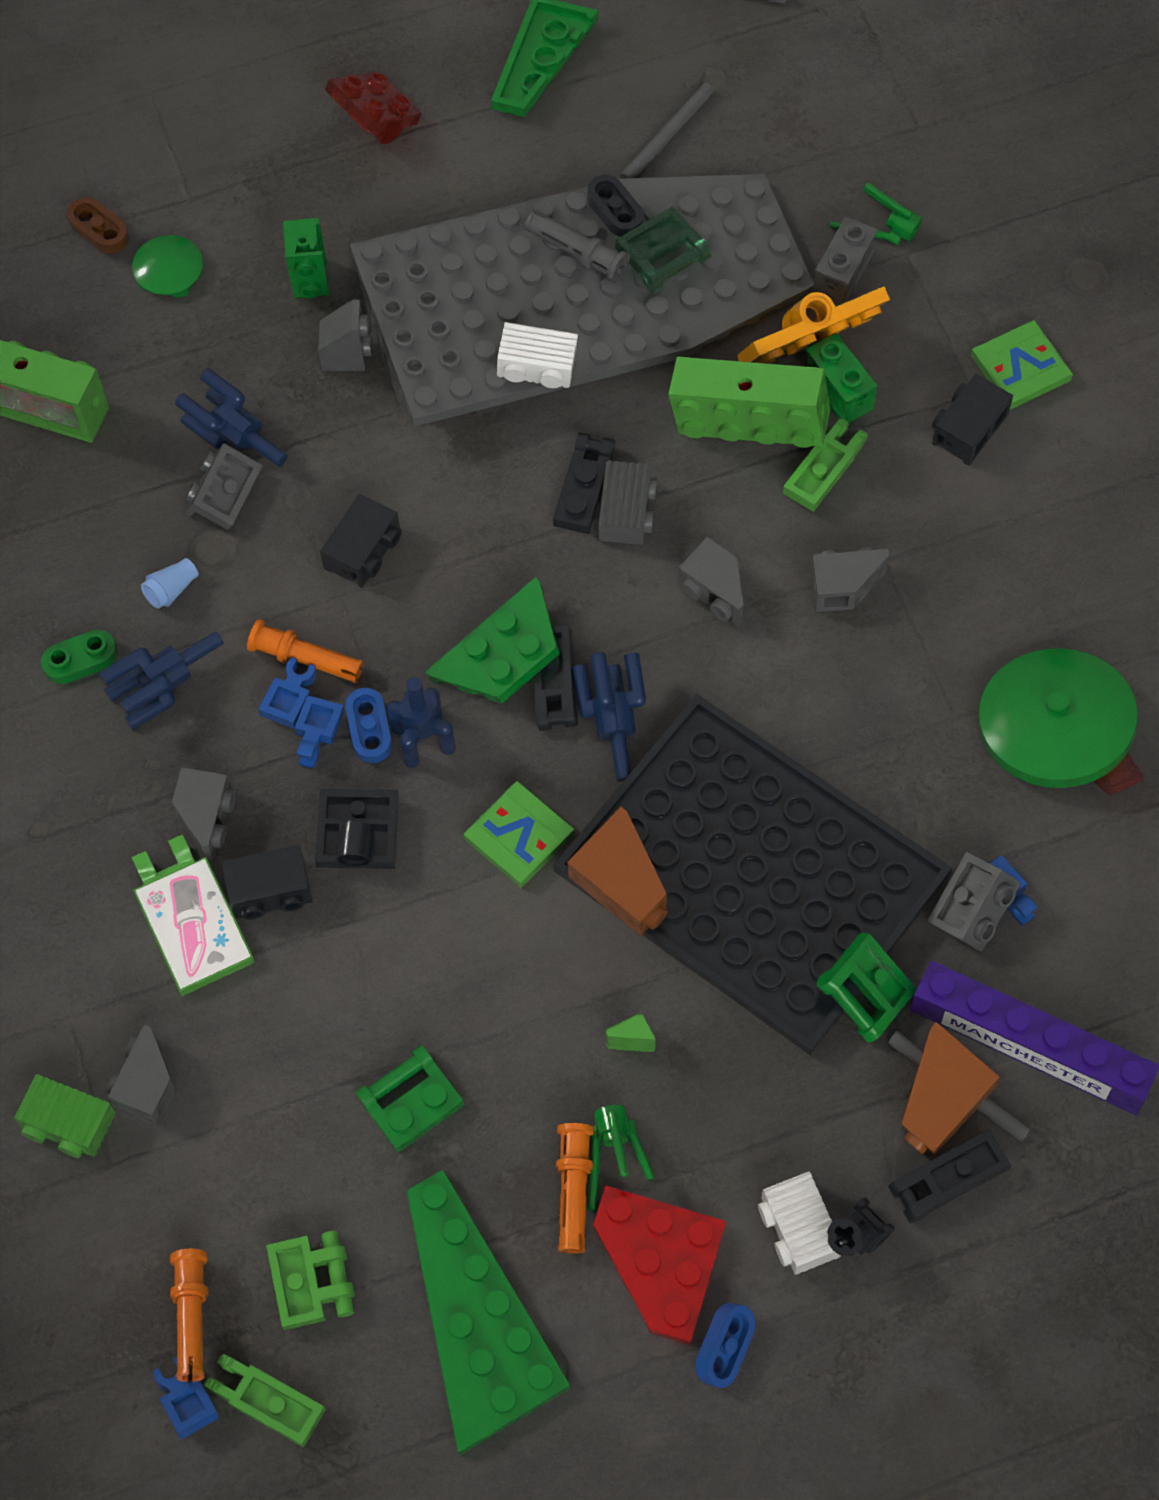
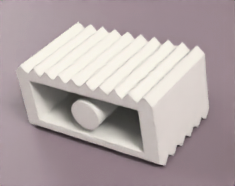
(536, 355)
(799, 1221)

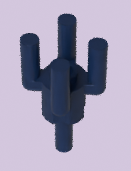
(228, 419)
(156, 677)
(612, 705)
(418, 718)

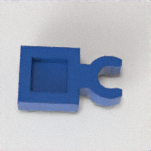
(286, 698)
(185, 1404)

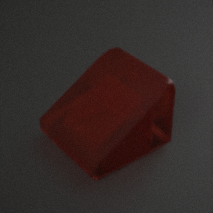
(1121, 777)

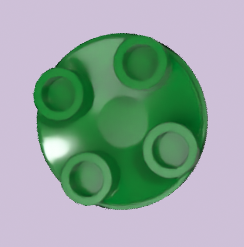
(167, 265)

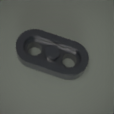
(618, 208)

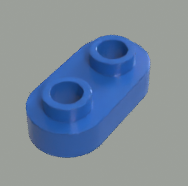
(369, 727)
(725, 1345)

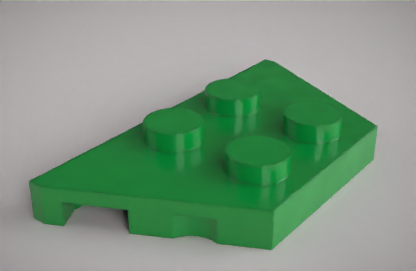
(503, 649)

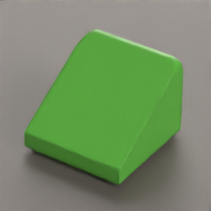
(631, 1035)

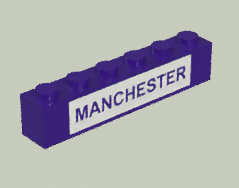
(1034, 1038)

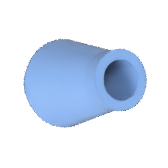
(168, 583)

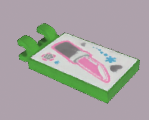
(190, 919)

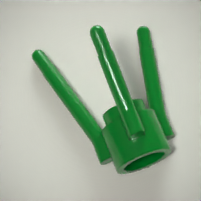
(901, 221)
(613, 1129)

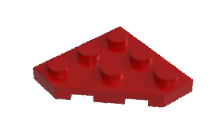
(661, 1258)

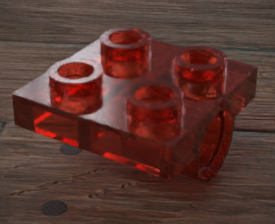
(374, 104)

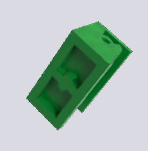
(305, 258)
(848, 383)

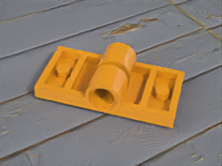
(822, 322)

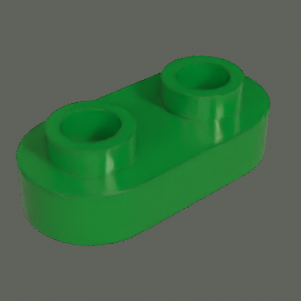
(79, 657)

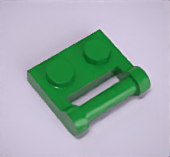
(876, 978)
(415, 1110)

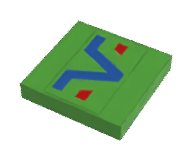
(1022, 363)
(519, 834)

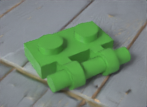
(297, 1283)

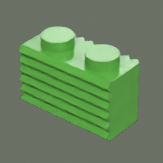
(64, 1117)

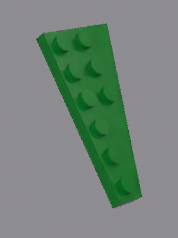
(484, 1337)

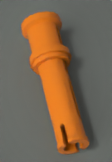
(288, 645)
(573, 1167)
(189, 1295)

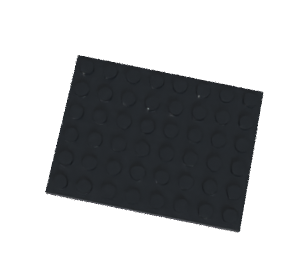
(764, 868)

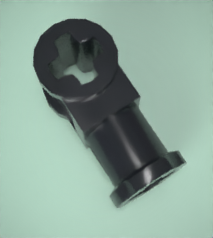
(861, 1230)

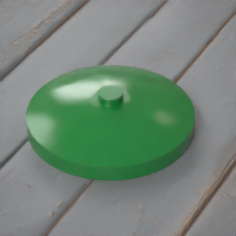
(1058, 718)

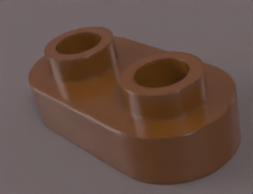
(100, 227)

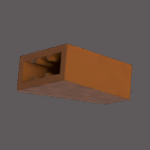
(620, 874)
(945, 1091)

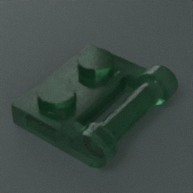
(657, 239)

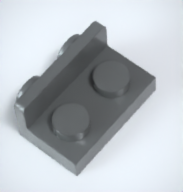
(223, 486)
(974, 901)

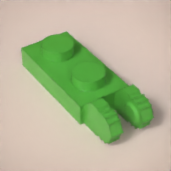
(823, 467)
(268, 1401)

